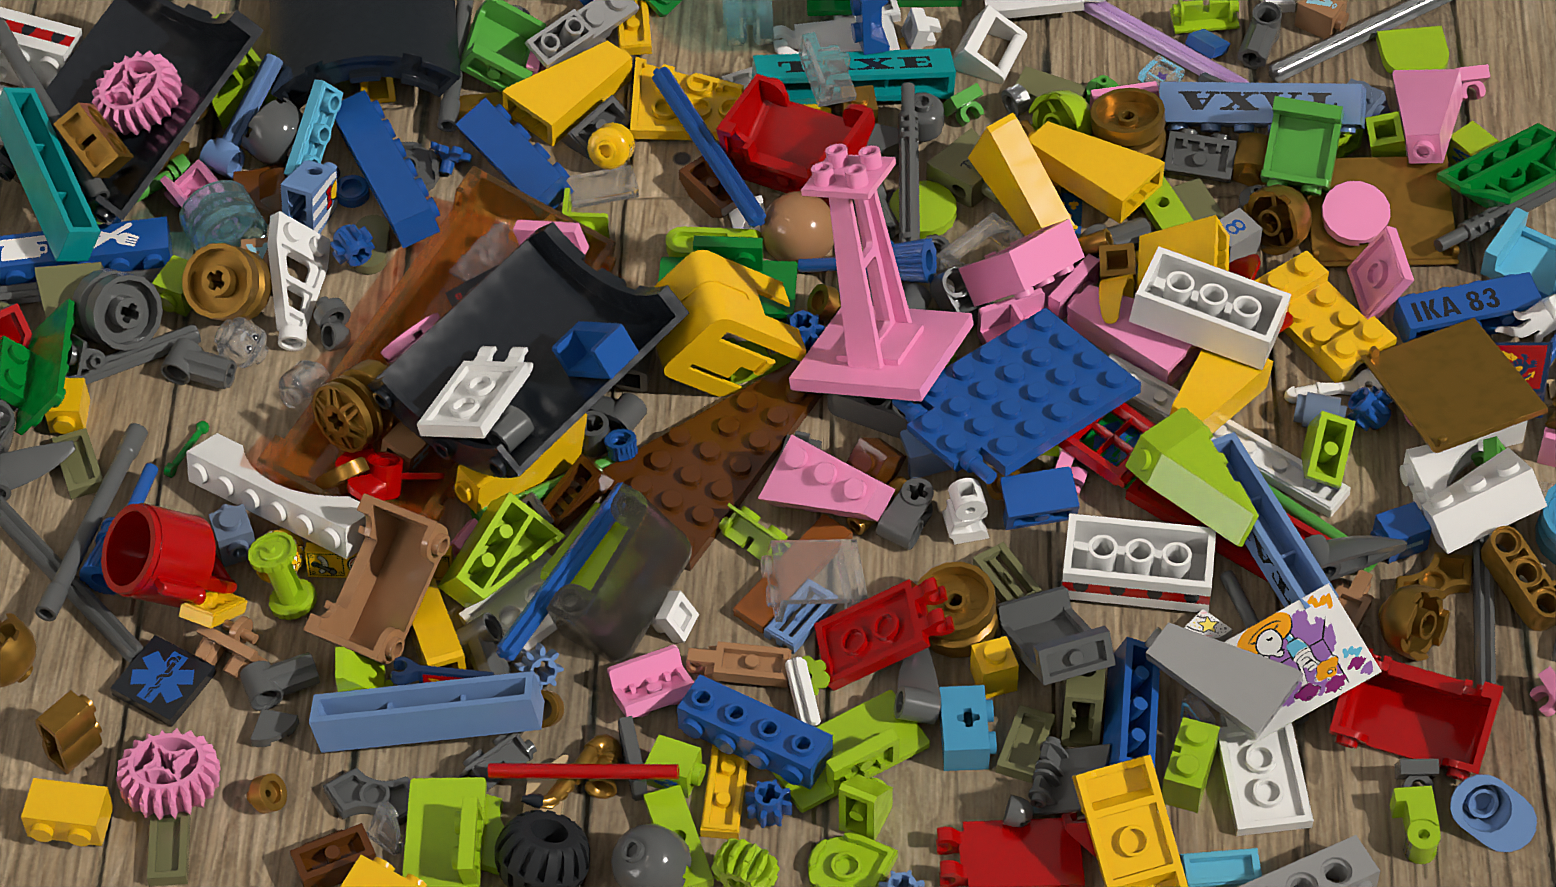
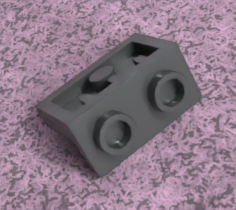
(1200, 155)

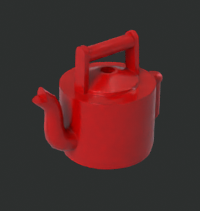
(162, 557)

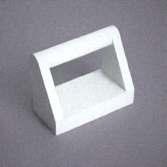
(995, 24)

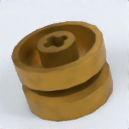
(1131, 120)
(226, 282)
(969, 604)

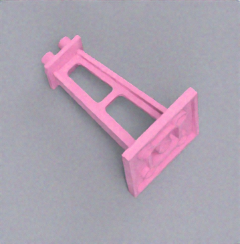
(869, 347)

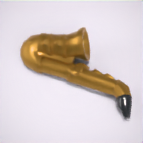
(599, 750)

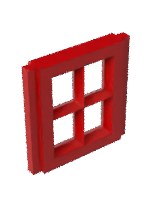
(1118, 474)

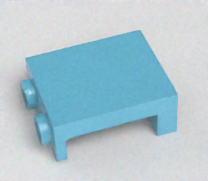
(1522, 250)

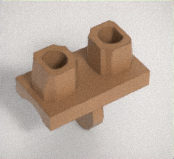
(215, 643)

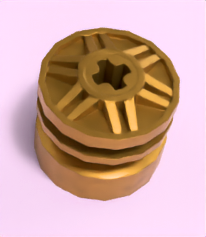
(348, 410)

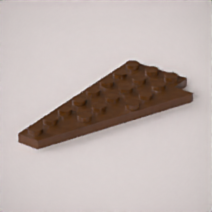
(716, 456)

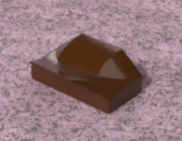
(264, 187)
(706, 188)
(331, 857)

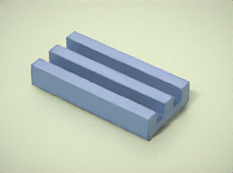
(795, 642)

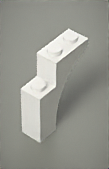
(1433, 472)

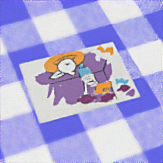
(1318, 644)

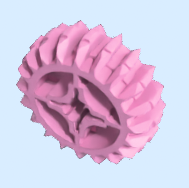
(137, 92)
(168, 774)

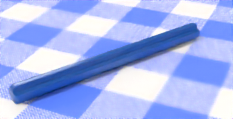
(709, 147)
(560, 576)

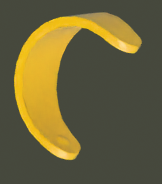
(1111, 293)

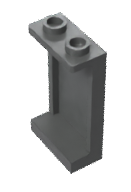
(1053, 636)

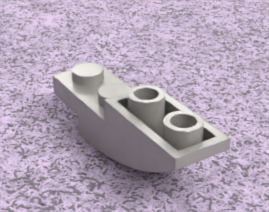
(579, 30)

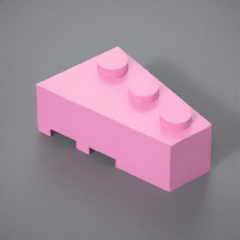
(1023, 264)
(822, 483)

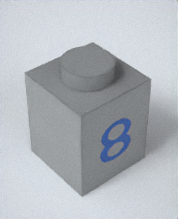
(1243, 232)

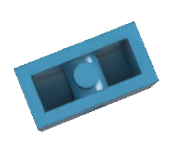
(965, 728)

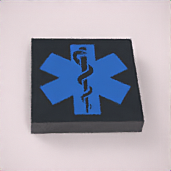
(163, 680)

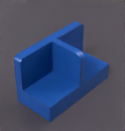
(1038, 498)

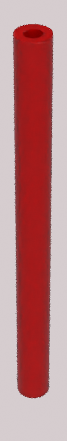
(582, 771)

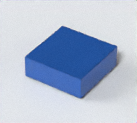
(1207, 43)

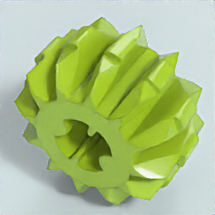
(744, 865)

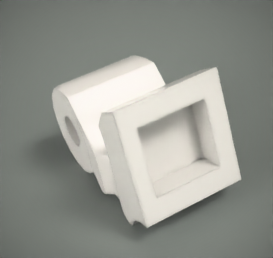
(966, 511)

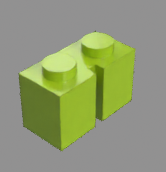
(1190, 764)

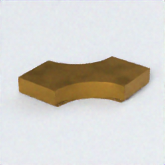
(1446, 572)

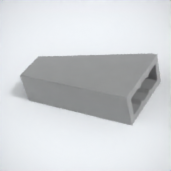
(1227, 678)

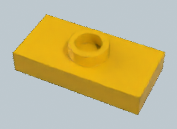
(214, 609)

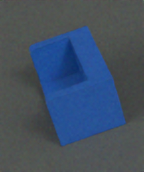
(595, 350)

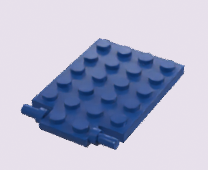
(1017, 397)

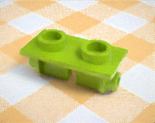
(1194, 15)
(744, 526)

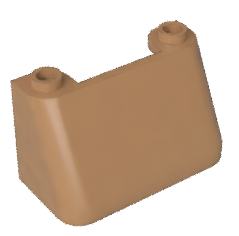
(384, 582)

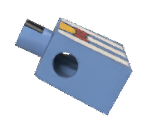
(311, 194)

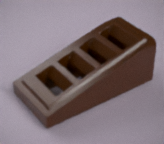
(591, 491)

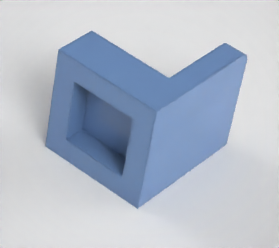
(920, 458)

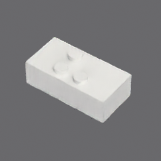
(1210, 308)

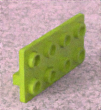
(864, 743)
(445, 831)

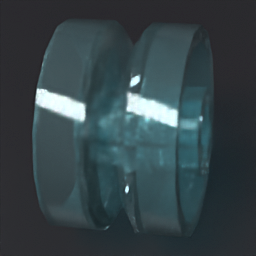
(740, 13)
(221, 215)

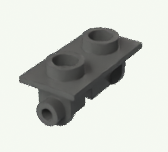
(83, 357)
(507, 749)

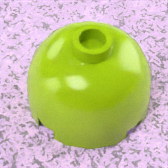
(1063, 109)

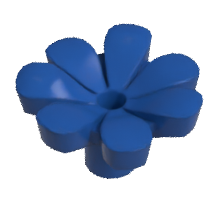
(449, 156)

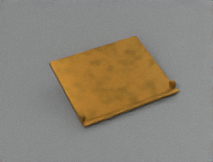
(1418, 209)
(1454, 385)

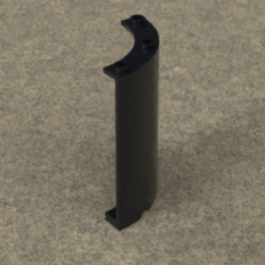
(363, 43)
(198, 47)
(531, 305)

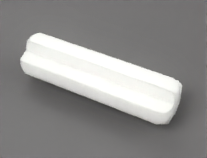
(802, 691)

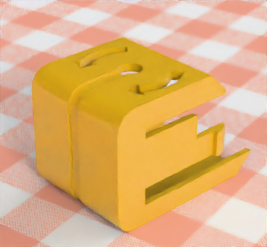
(723, 300)

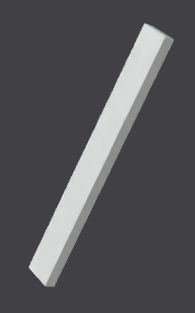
(1275, 464)

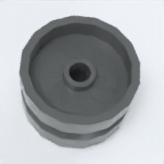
(117, 309)

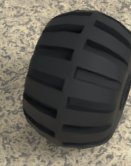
(542, 851)

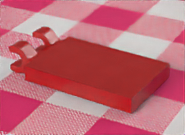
(881, 630)
(1010, 856)

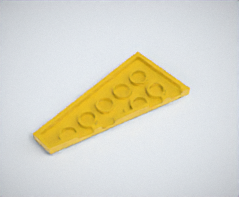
(655, 119)

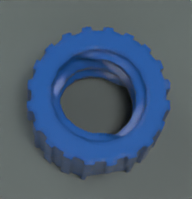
(621, 445)

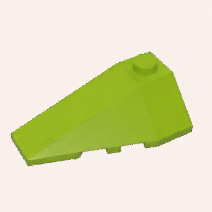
(1190, 472)

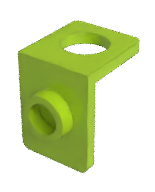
(596, 221)

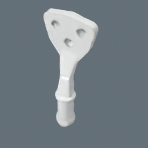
(1364, 378)

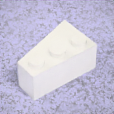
(1483, 500)

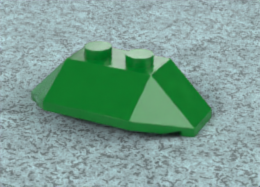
(1506, 169)

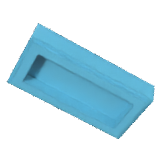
(1221, 868)

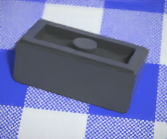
(607, 112)

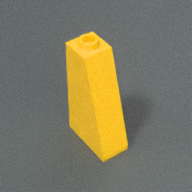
(569, 91)
(1096, 170)
(1017, 176)
(1220, 388)
(480, 489)
(434, 633)

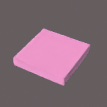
(1380, 274)

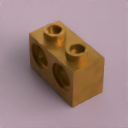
(93, 140)

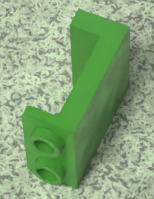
(497, 46)
(1302, 145)

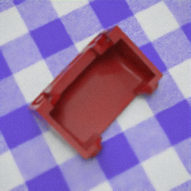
(781, 140)
(1419, 716)

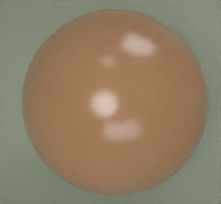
(797, 227)

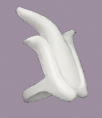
(1539, 320)

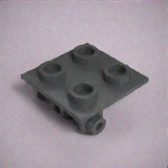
(1053, 782)

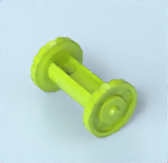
(274, 556)

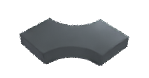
(359, 794)

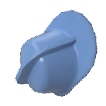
(1493, 813)

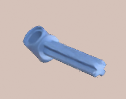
(223, 153)

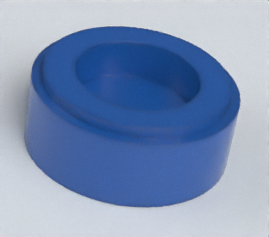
(352, 191)

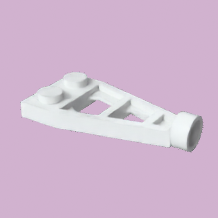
(309, 248)

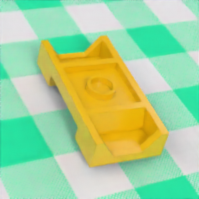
(1324, 320)
(1130, 825)

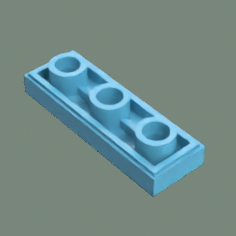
(315, 125)

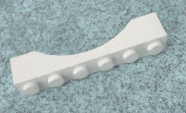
(325, 520)

